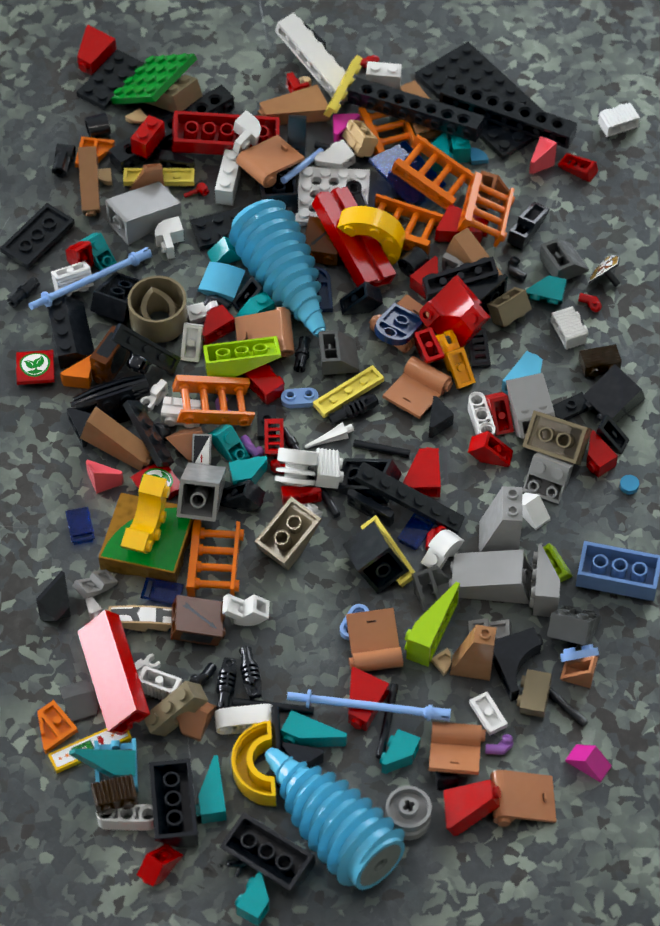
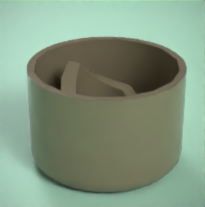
(156, 295)

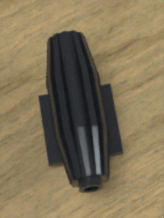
(111, 396)

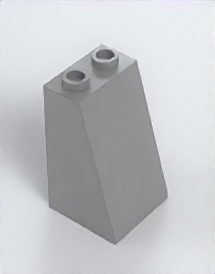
(141, 211)
(200, 491)
(502, 521)
(493, 576)

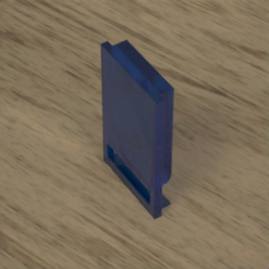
(79, 525)
(414, 532)
(162, 590)

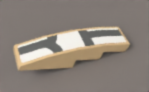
(143, 617)

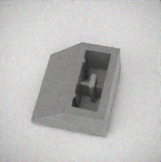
(547, 477)

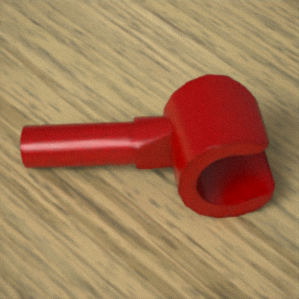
(200, 188)

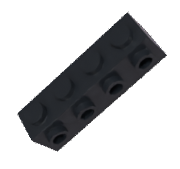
(468, 272)

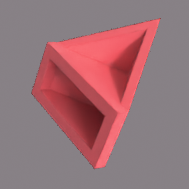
(543, 155)
(103, 477)

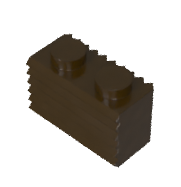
(599, 360)
(114, 794)

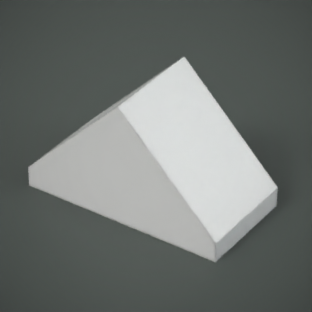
(534, 510)

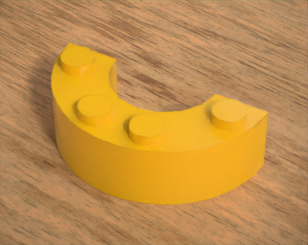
(376, 224)
(148, 516)
(247, 778)

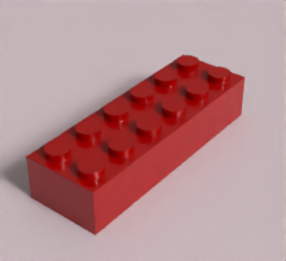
(213, 131)

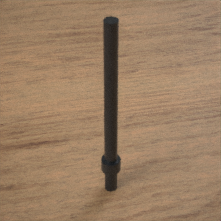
(292, 443)

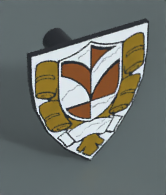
(608, 268)

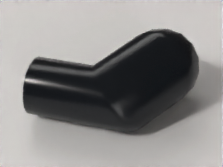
(513, 269)
(220, 300)
(205, 674)

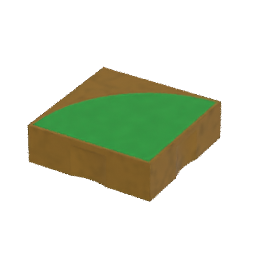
(166, 555)

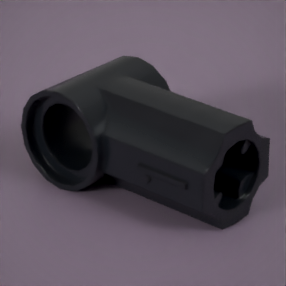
(63, 156)
(356, 191)

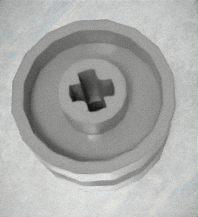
(410, 811)

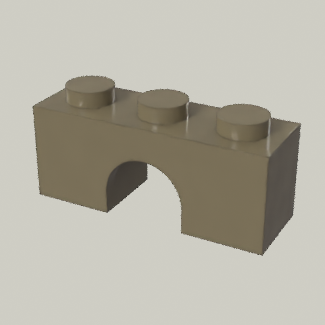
(183, 699)

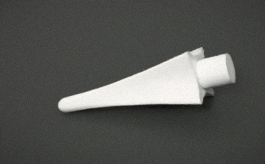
(338, 433)
(93, 607)

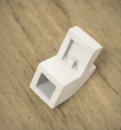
(249, 130)
(167, 233)
(442, 546)
(246, 612)

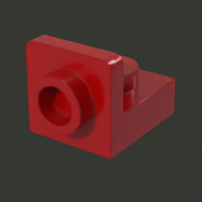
(293, 83)

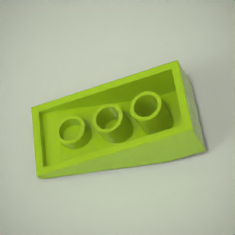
(239, 357)
(430, 627)

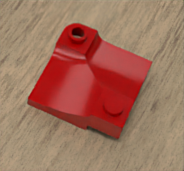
(455, 310)

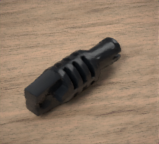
(358, 406)
(250, 673)
(226, 682)

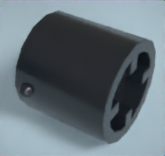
(97, 125)
(412, 260)

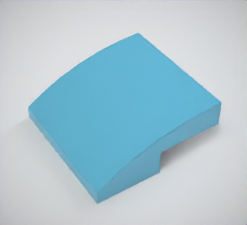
(221, 280)

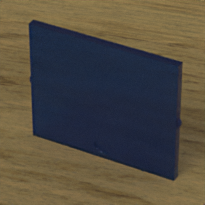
(384, 162)

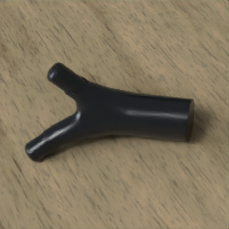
(237, 863)

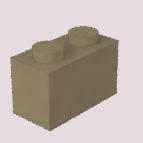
(509, 306)
(535, 693)

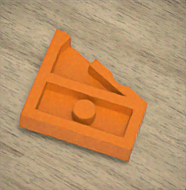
(102, 147)
(54, 726)

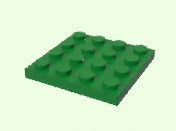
(153, 78)

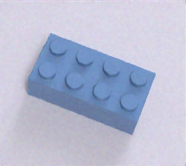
(618, 571)

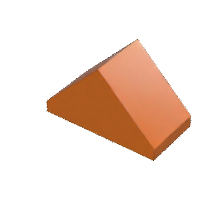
(78, 375)

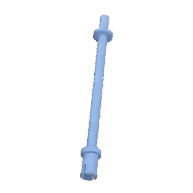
(134, 259)
(428, 712)

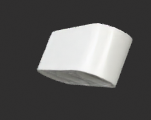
(480, 413)
(238, 719)
(136, 822)

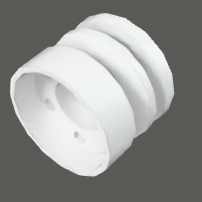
(296, 466)

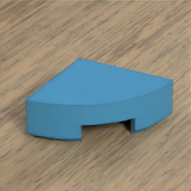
(478, 157)

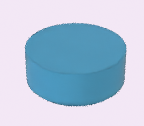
(629, 484)

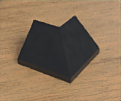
(54, 600)

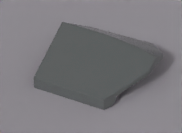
(429, 586)
(80, 700)

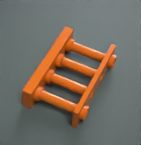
(368, 118)
(423, 184)
(470, 209)
(415, 214)
(213, 385)
(198, 549)

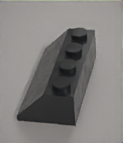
(70, 330)
(173, 803)
(268, 852)

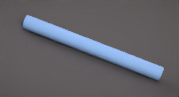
(300, 167)

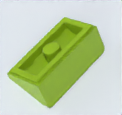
(557, 562)

